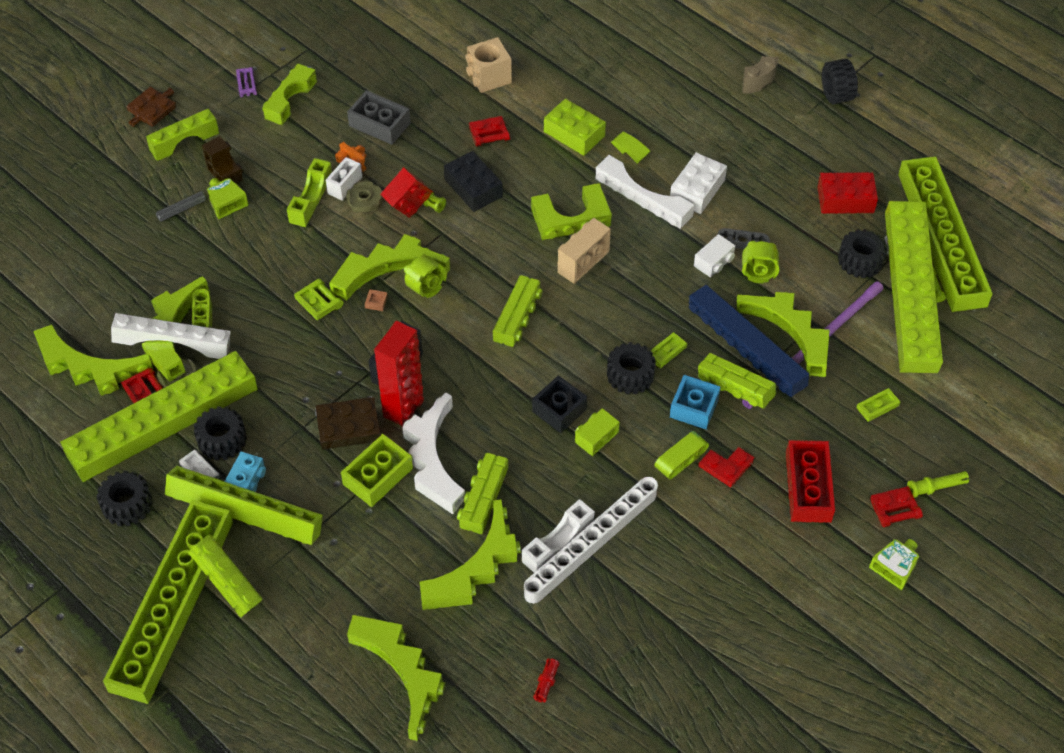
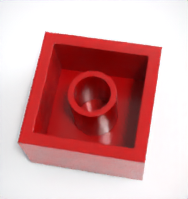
(406, 192)

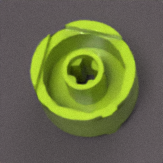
(760, 261)
(425, 276)

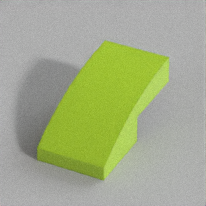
(628, 144)

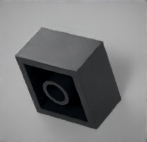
(559, 404)

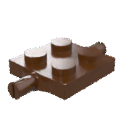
(151, 106)

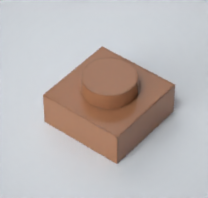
(376, 300)

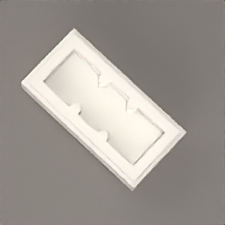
(197, 463)

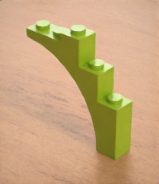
(382, 260)
(172, 309)
(795, 322)
(84, 368)
(459, 585)
(388, 642)

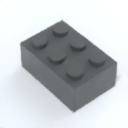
(379, 117)

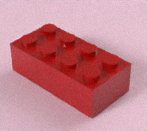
(810, 481)

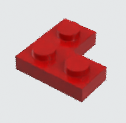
(727, 470)

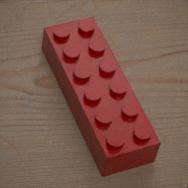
(399, 373)

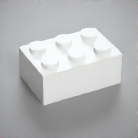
(699, 181)

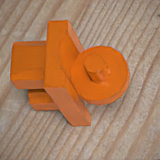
(353, 153)

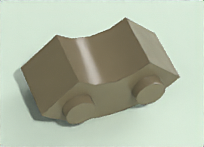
(759, 75)

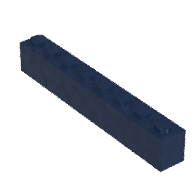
(748, 341)

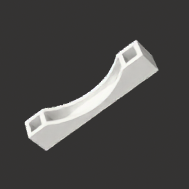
(670, 208)
(134, 329)

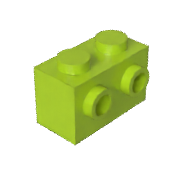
(596, 431)

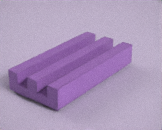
(248, 90)

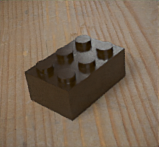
(347, 423)

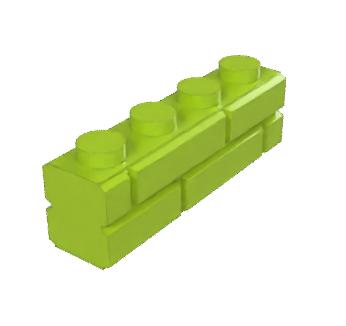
(517, 311)
(737, 380)
(483, 492)
(225, 575)

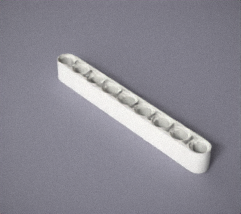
(587, 546)

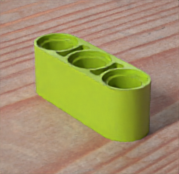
(202, 309)
(681, 455)

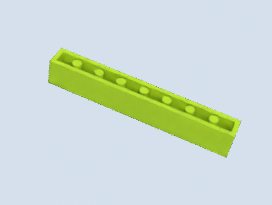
(245, 505)

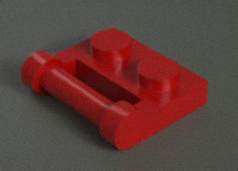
(488, 130)
(135, 385)
(895, 501)

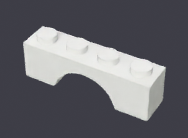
(543, 549)

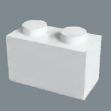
(343, 178)
(714, 256)

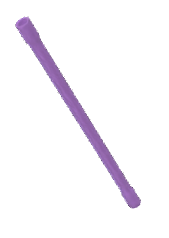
(868, 295)

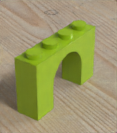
(554, 225)

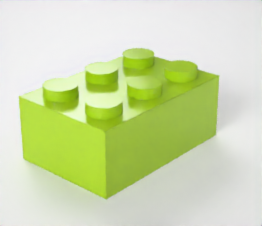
(574, 127)
(377, 470)

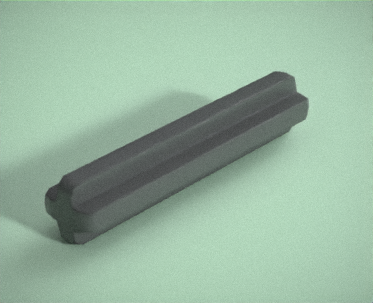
(180, 206)

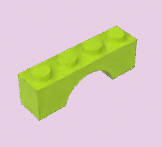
(299, 80)
(165, 140)
(303, 207)

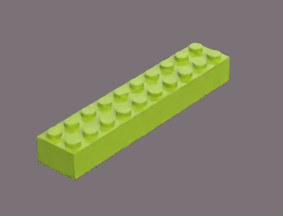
(949, 241)
(913, 288)
(158, 416)
(165, 606)

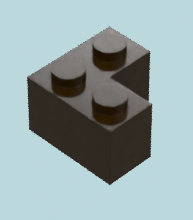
(220, 161)

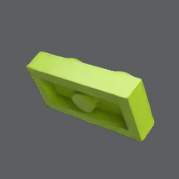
(668, 349)
(878, 405)

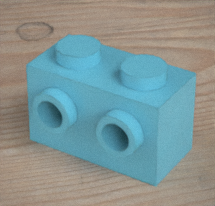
(246, 471)

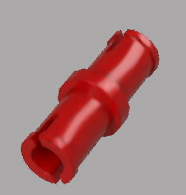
(546, 680)

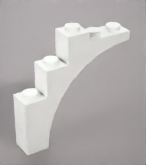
(432, 477)

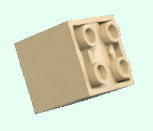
(489, 65)

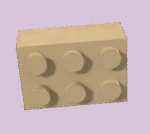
(583, 250)

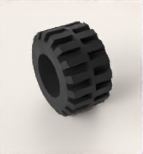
(839, 81)
(866, 243)
(631, 356)
(224, 445)
(121, 485)

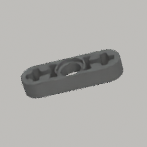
(730, 233)

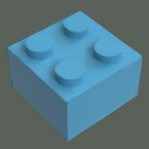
(695, 402)

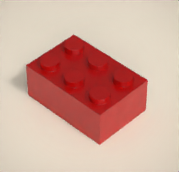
(847, 192)

